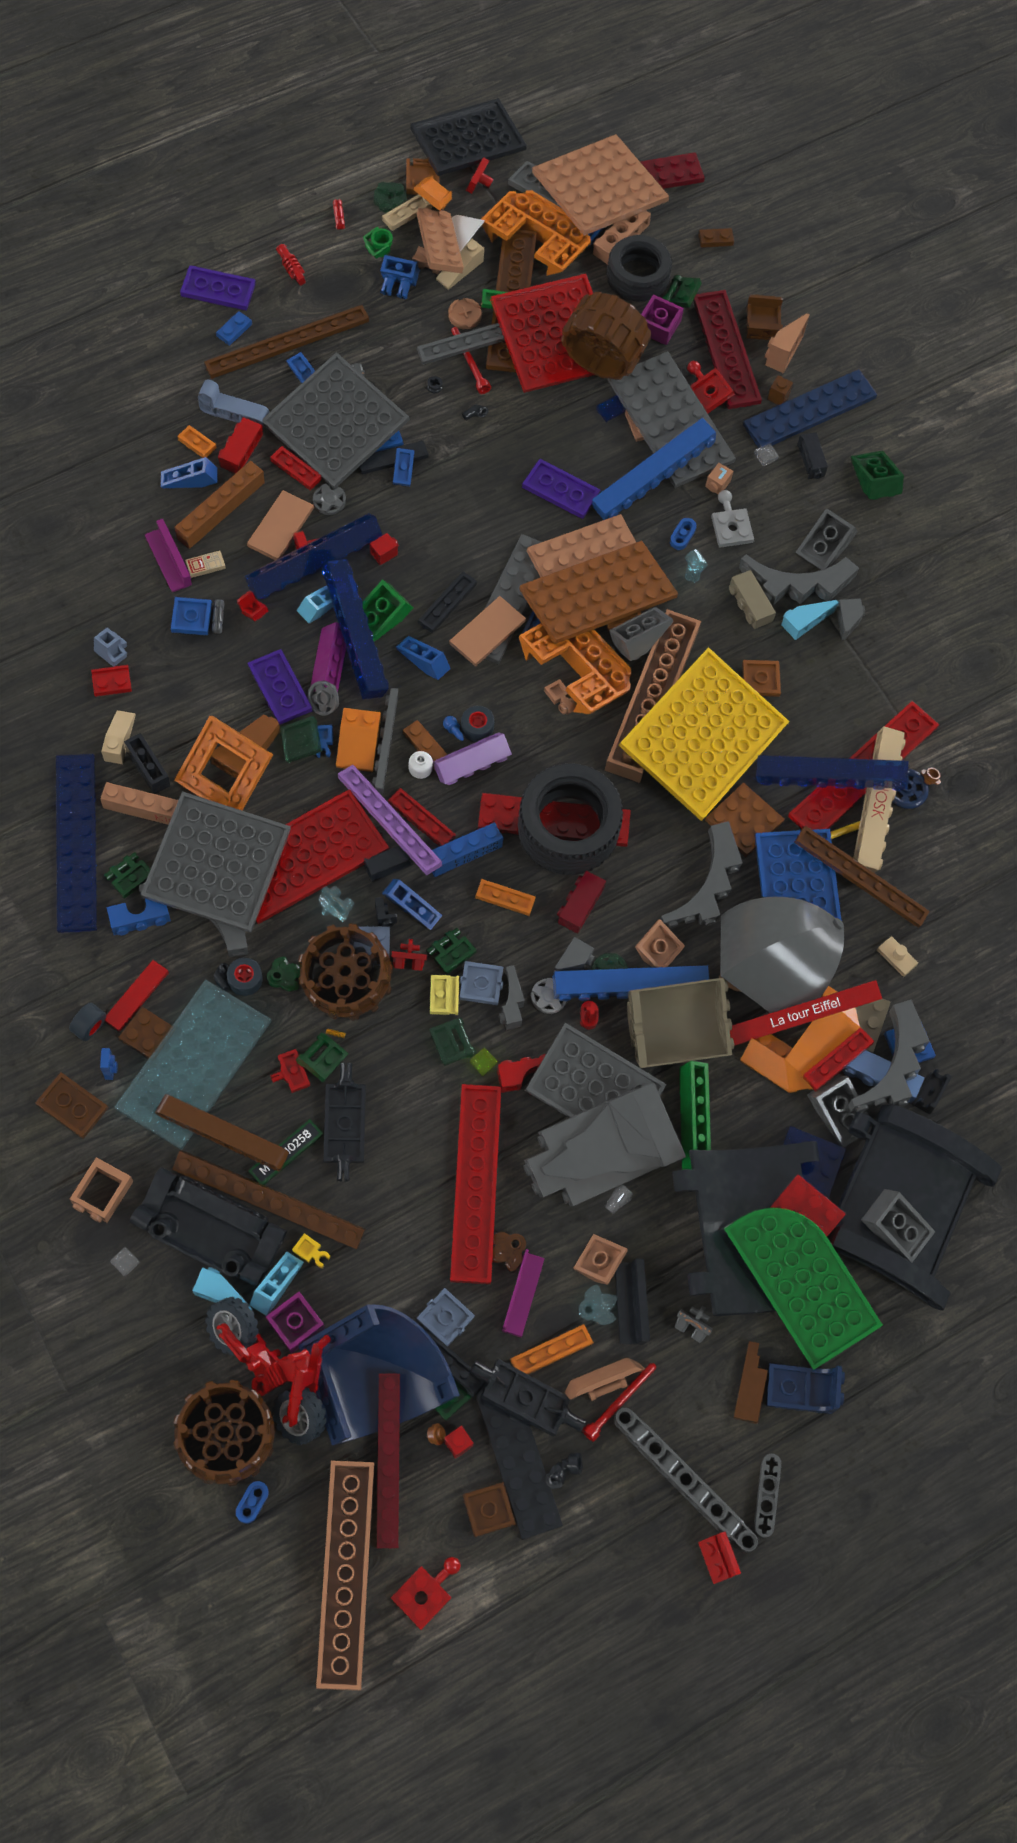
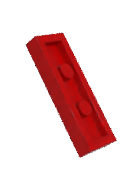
(296, 468)

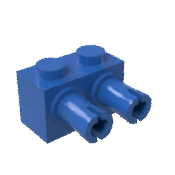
(399, 271)

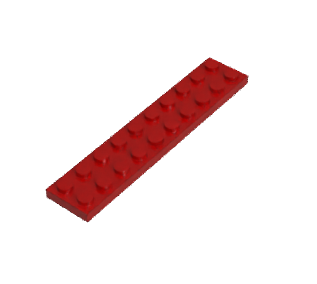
(830, 803)
(476, 1184)

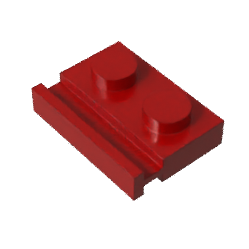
(111, 680)
(719, 1557)

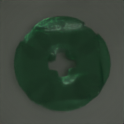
(389, 189)

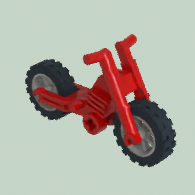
(294, 1404)

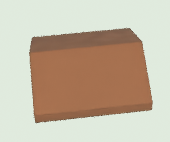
(659, 946)
(600, 1259)

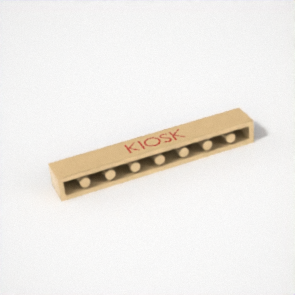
(877, 804)

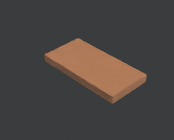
(279, 524)
(487, 631)

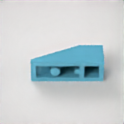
(315, 605)
(806, 617)
(275, 1283)
(214, 1286)

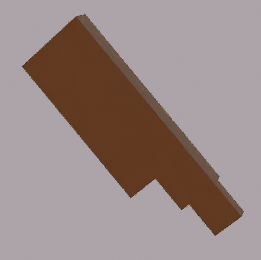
(751, 1387)

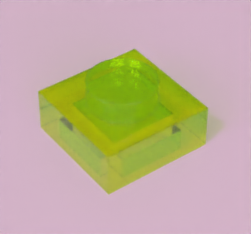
(483, 1061)

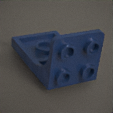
(805, 1388)

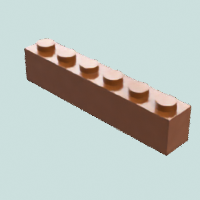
(219, 504)

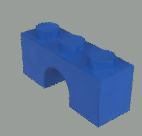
(123, 921)

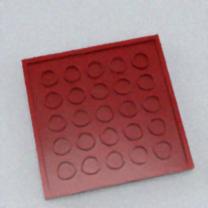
(533, 330)

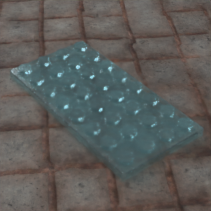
(194, 1060)

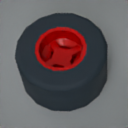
(475, 717)
(243, 969)
(87, 1021)

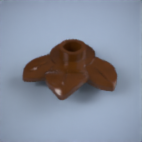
(506, 1252)

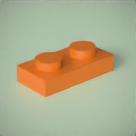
(196, 441)

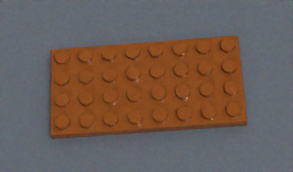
(598, 591)

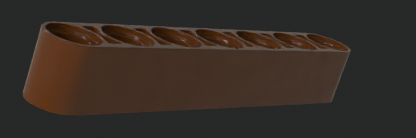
(222, 1132)

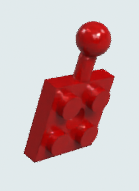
(710, 380)
(423, 1581)

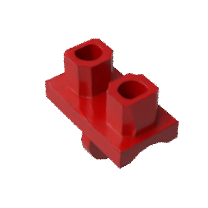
(418, 959)

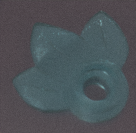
(600, 1304)

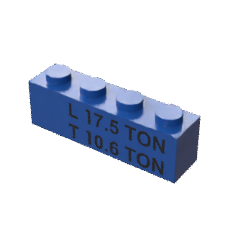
(468, 848)

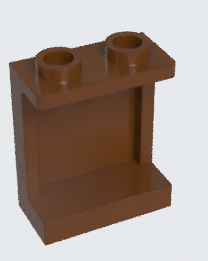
(763, 316)

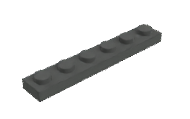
(460, 343)
(385, 733)

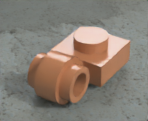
(557, 693)

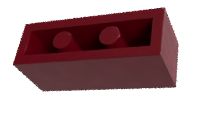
(581, 901)

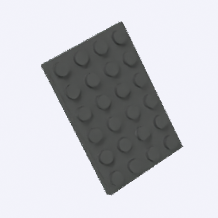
(584, 1074)

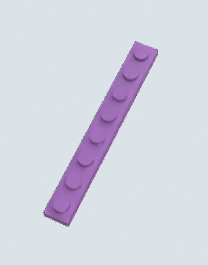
(390, 820)

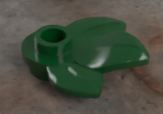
(286, 972)

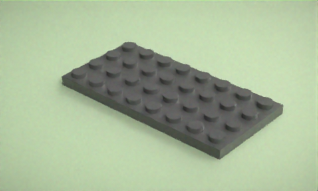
(664, 408)

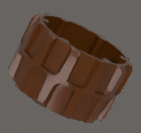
(606, 335)
(314, 954)
(206, 1396)

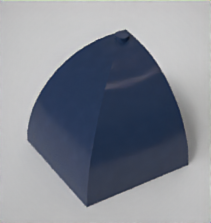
(374, 1343)

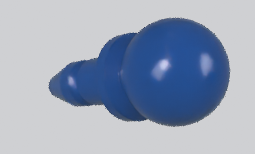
(450, 723)

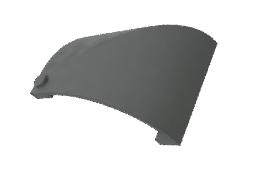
(780, 950)

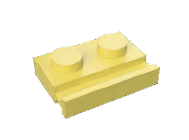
(444, 995)

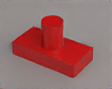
(480, 177)

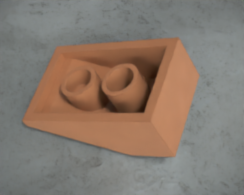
(785, 344)

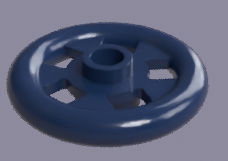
(921, 796)

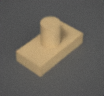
(897, 956)

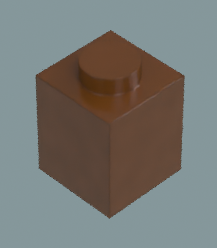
(780, 390)

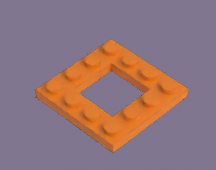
(254, 755)

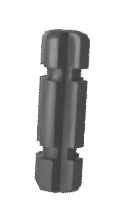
(218, 616)

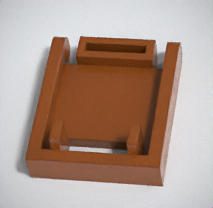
(415, 174)

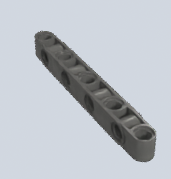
(697, 1492)

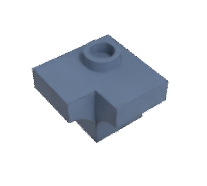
(110, 647)

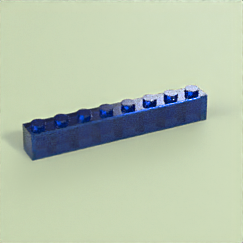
(313, 556)
(355, 629)
(833, 772)

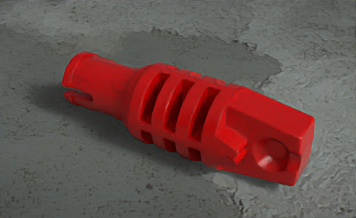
(291, 264)

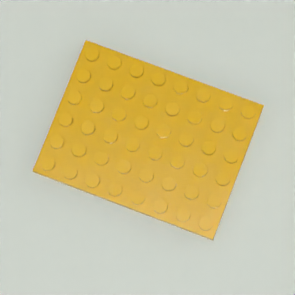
(704, 734)

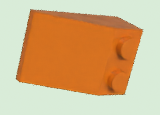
(358, 739)

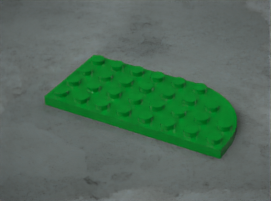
(804, 1281)

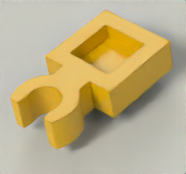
(308, 1249)

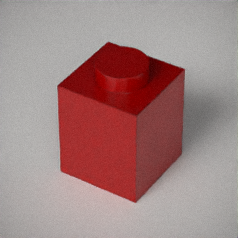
(384, 548)
(458, 1442)

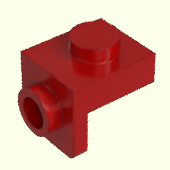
(251, 607)

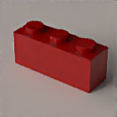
(240, 445)

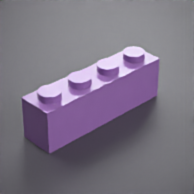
(471, 758)

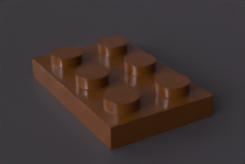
(71, 1105)

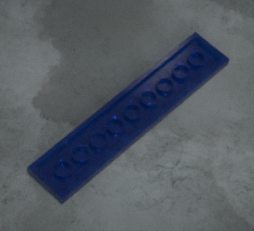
(76, 843)

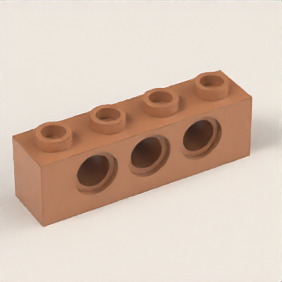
(630, 226)

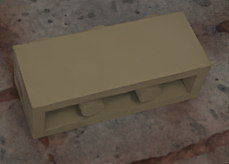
(752, 599)

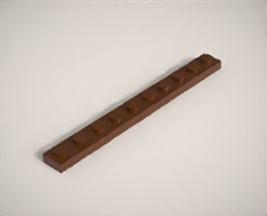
(286, 341)
(268, 1199)

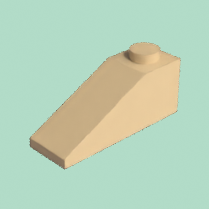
(472, 256)
(118, 732)

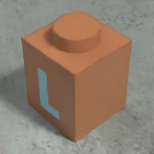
(719, 478)

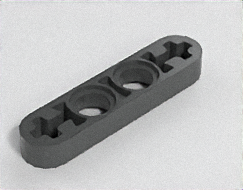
(771, 1496)

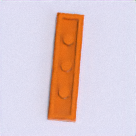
(552, 1350)

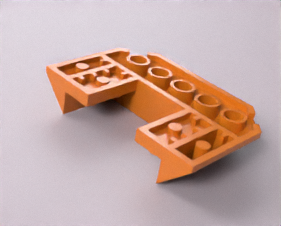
(532, 212)
(601, 669)
(787, 1064)

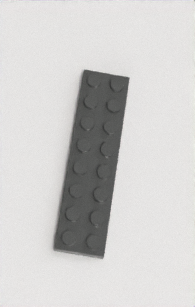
(517, 572)

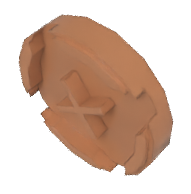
(465, 313)

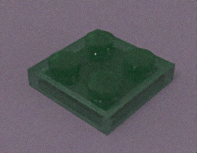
(300, 739)

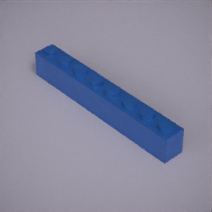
(654, 469)
(619, 982)

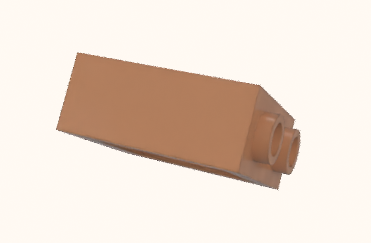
(111, 1172)

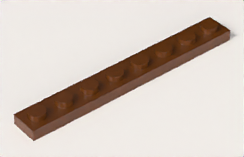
(861, 876)

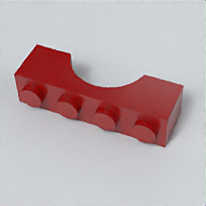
(513, 1073)

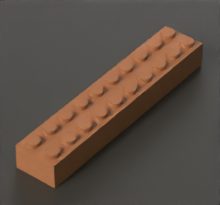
(659, 674)
(345, 1576)

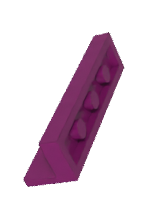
(168, 557)
(329, 656)
(523, 1294)

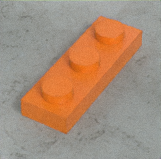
(505, 897)

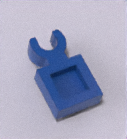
(326, 738)

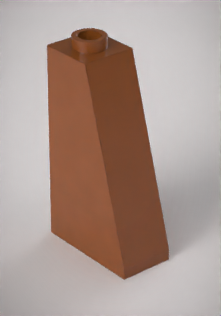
(261, 731)

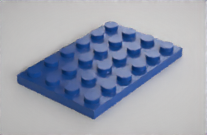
(794, 872)

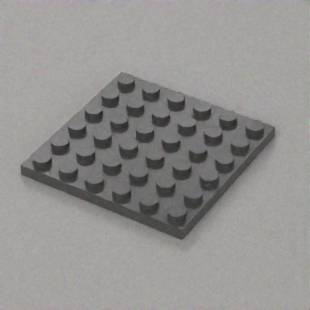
(335, 420)
(216, 862)

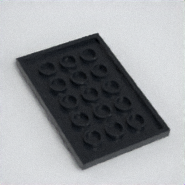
(468, 135)

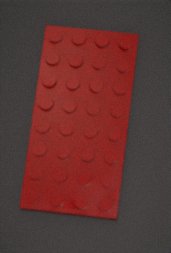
(321, 850)

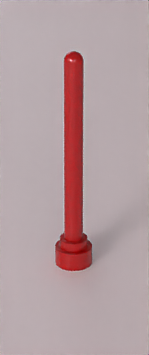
(482, 385)
(592, 1430)

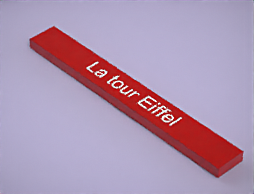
(805, 1012)

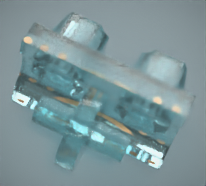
(333, 904)

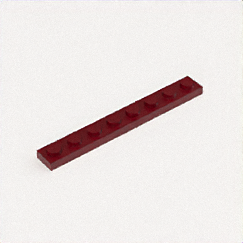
(388, 1461)

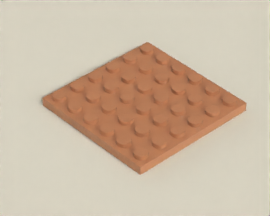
(600, 184)

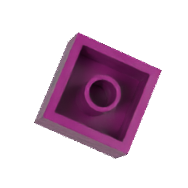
(662, 318)
(295, 1322)

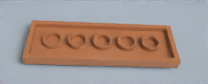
(440, 240)
(580, 545)

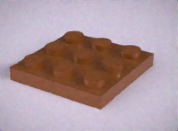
(746, 816)

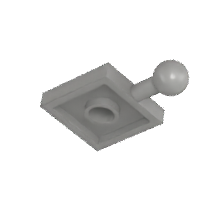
(738, 518)

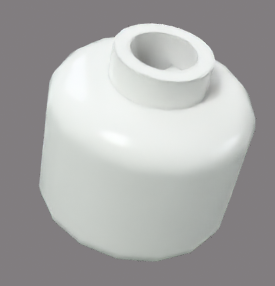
(420, 764)

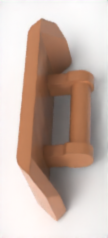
(606, 1375)

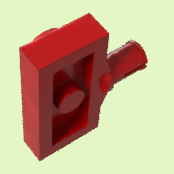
(291, 1072)

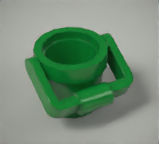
(381, 242)

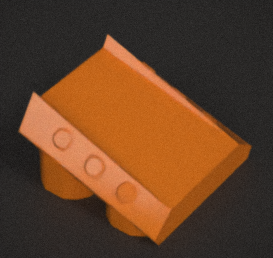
(433, 193)

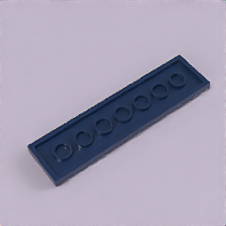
(810, 409)

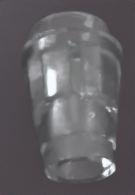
(618, 1199)

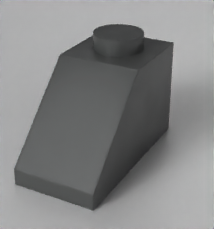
(849, 615)
(576, 956)

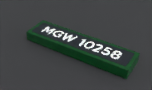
(295, 1145)

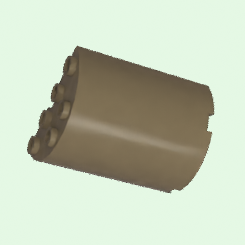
(680, 1022)

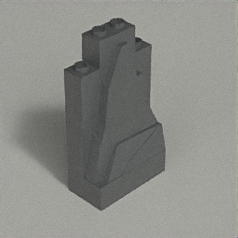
(604, 1147)

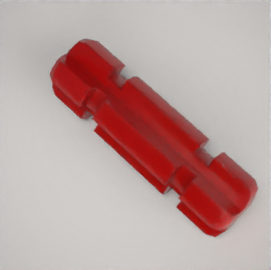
(338, 213)

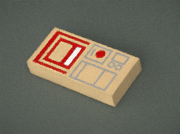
(205, 564)

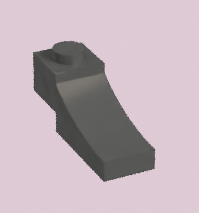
(510, 1012)

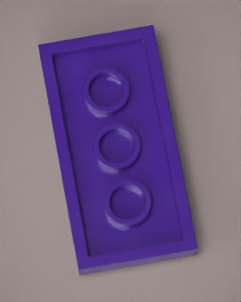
(218, 287)
(560, 488)
(280, 687)

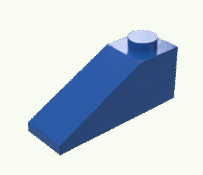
(190, 475)
(424, 657)
(411, 903)

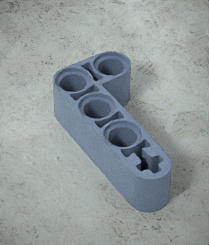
(228, 407)

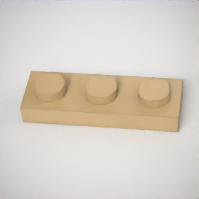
(405, 212)

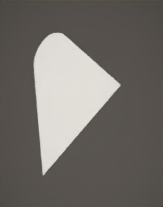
(465, 228)

